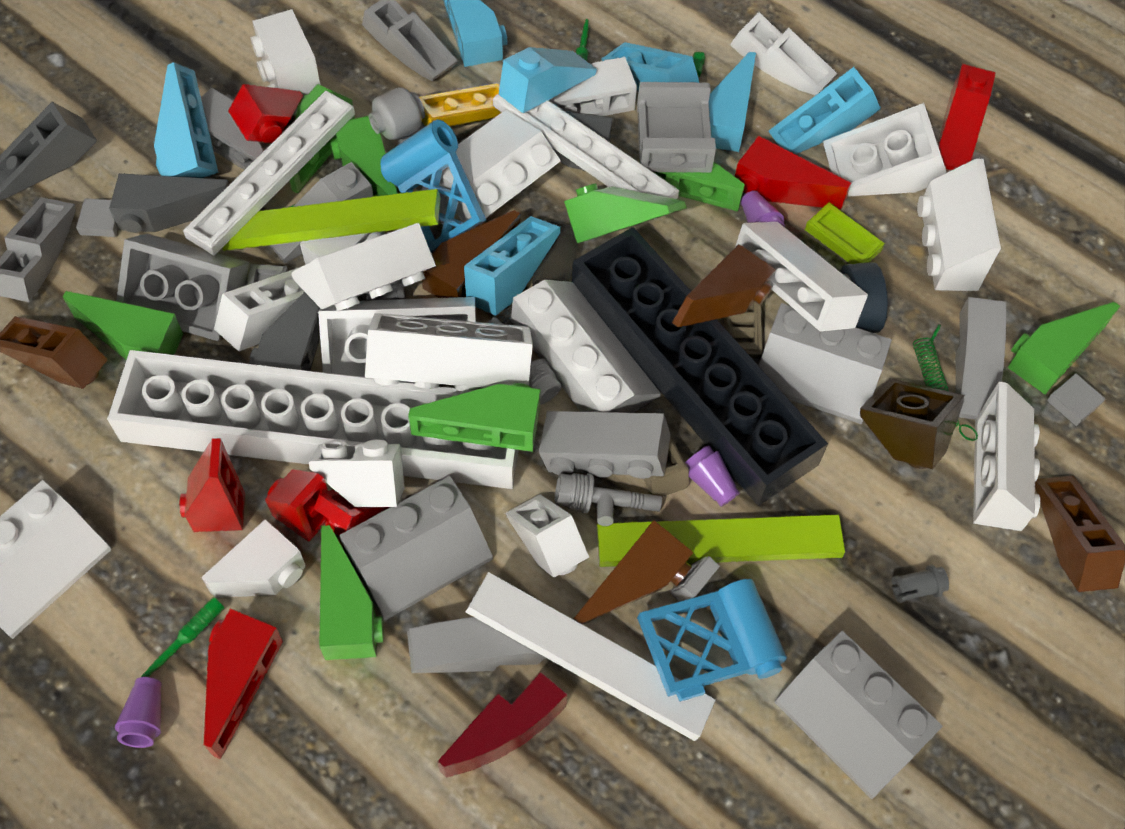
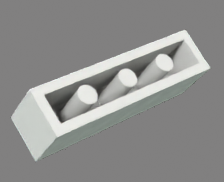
(804, 277)

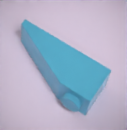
(476, 31)
(655, 64)
(540, 75)
(729, 105)
(827, 114)
(182, 131)
(508, 264)

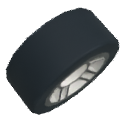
(871, 280)

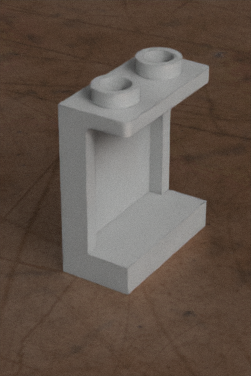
(675, 127)

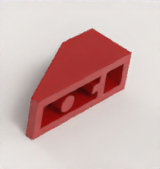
(965, 115)
(788, 177)
(213, 493)
(237, 663)

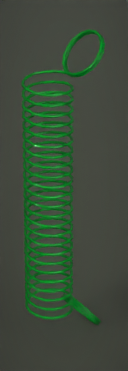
(926, 374)

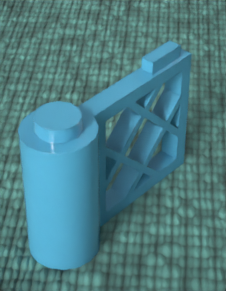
(424, 158)
(744, 631)

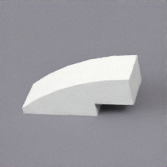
(783, 56)

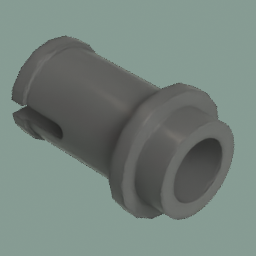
(919, 584)

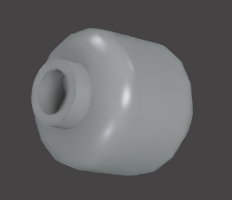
(396, 113)

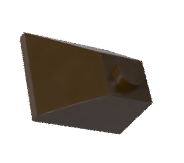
(913, 421)

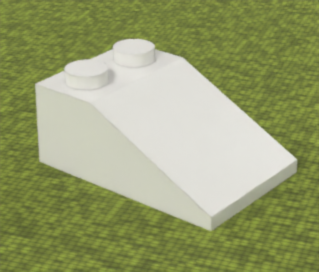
(888, 154)

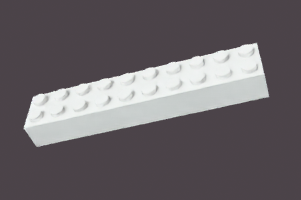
(288, 415)

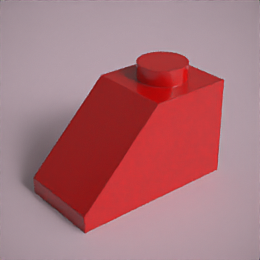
(263, 111)
(293, 501)

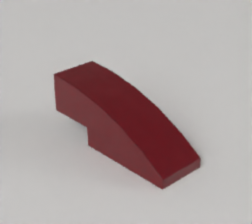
(504, 727)

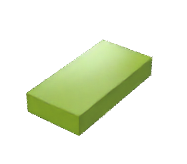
(844, 235)

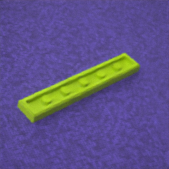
(338, 219)
(734, 538)

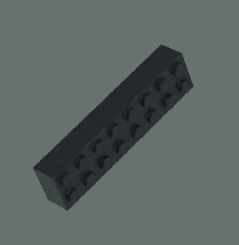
(699, 367)

